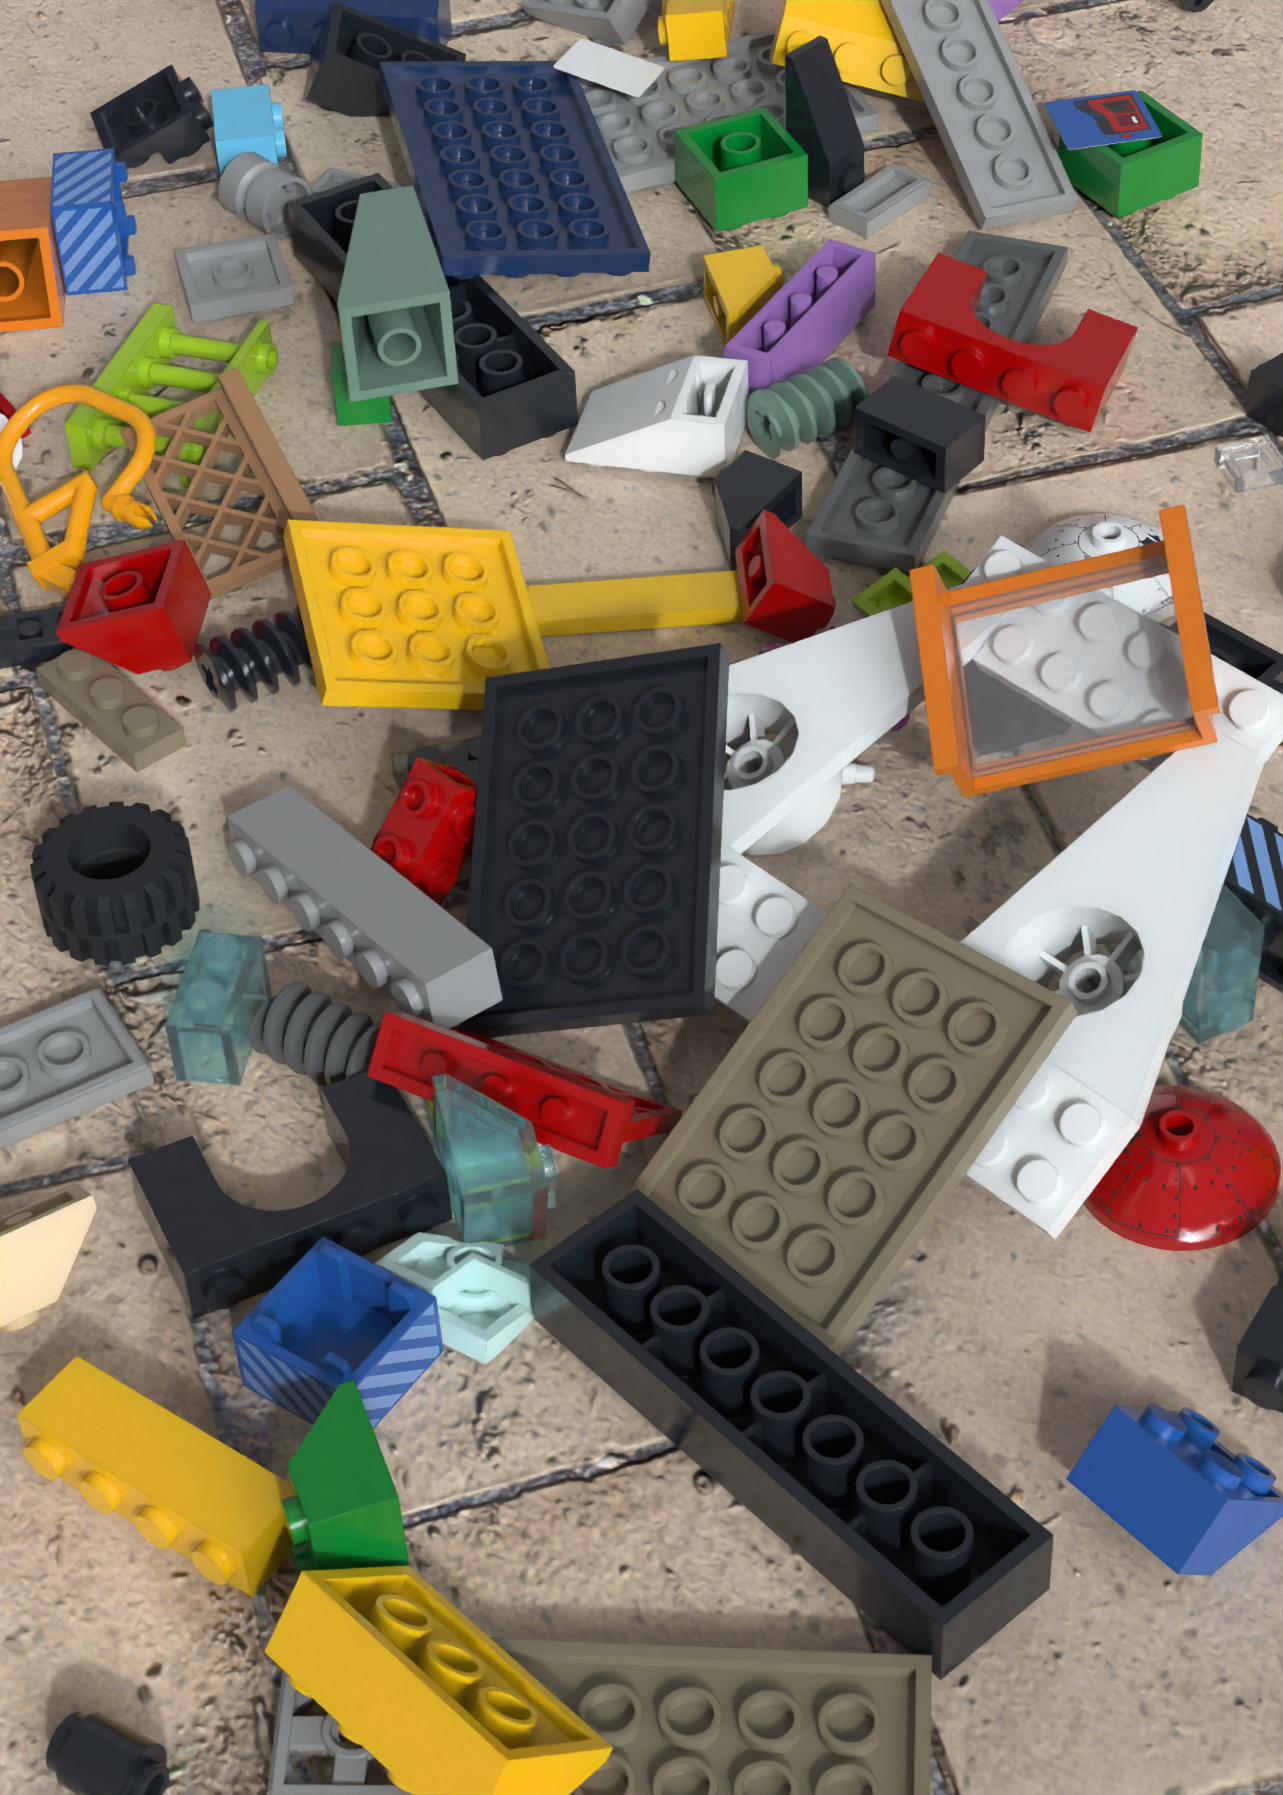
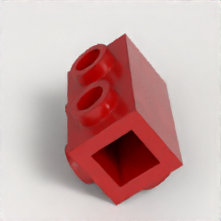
(430, 827)

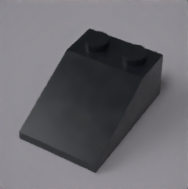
(349, 58)

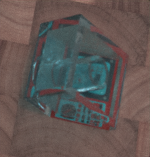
(492, 1166)

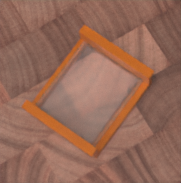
(1067, 665)

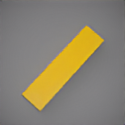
(637, 603)

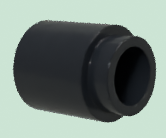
(106, 1757)

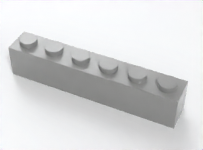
(363, 909)

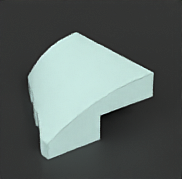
(478, 1293)

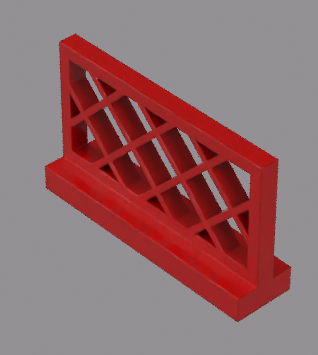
(564, 1105)

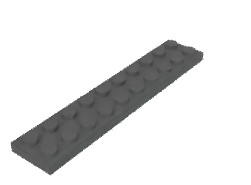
(885, 516)

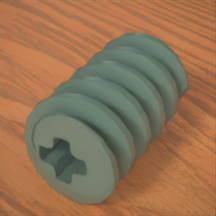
(805, 406)

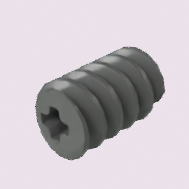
(313, 1034)

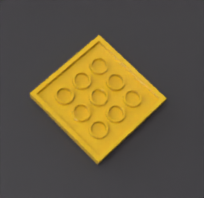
(411, 612)

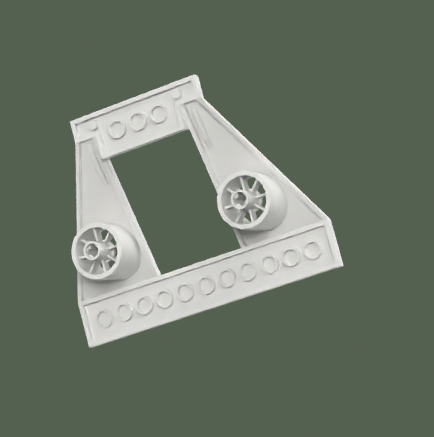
(1131, 880)

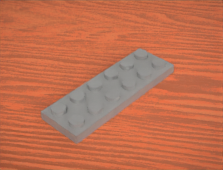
(982, 110)

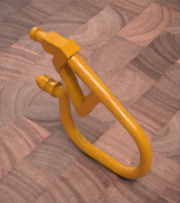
(58, 566)

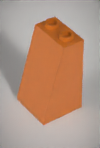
(29, 258)

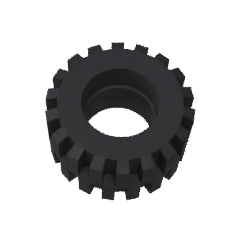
(115, 883)

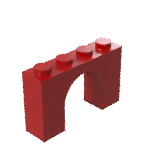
(1056, 380)

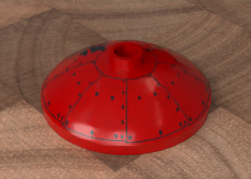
(1189, 1174)

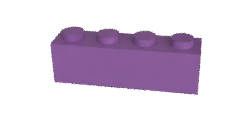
(807, 315)

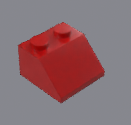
(138, 608)

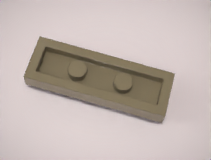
(111, 708)

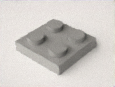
(234, 278)

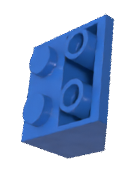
(1177, 1486)

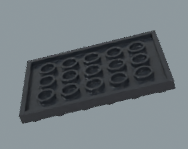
(601, 840)

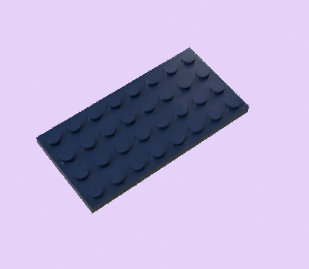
(511, 170)

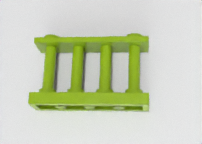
(145, 364)

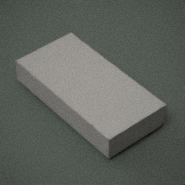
(879, 200)

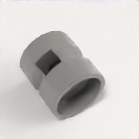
(260, 192)

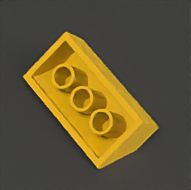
(858, 37)
(428, 1688)

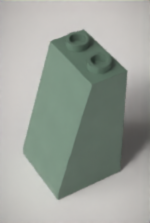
(394, 301)

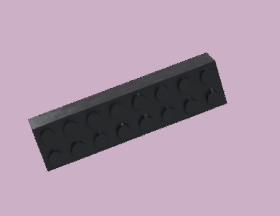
(507, 374)
(793, 1432)

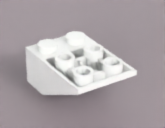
(667, 419)

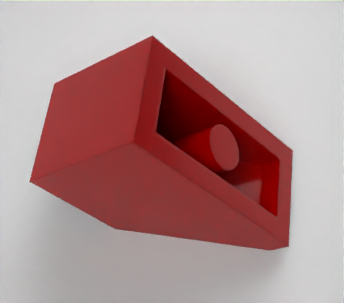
(782, 582)

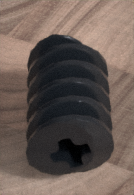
(255, 658)

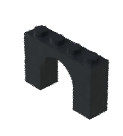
(234, 1252)

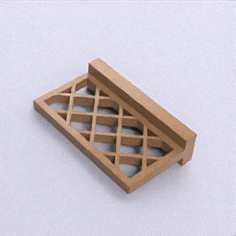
(261, 457)

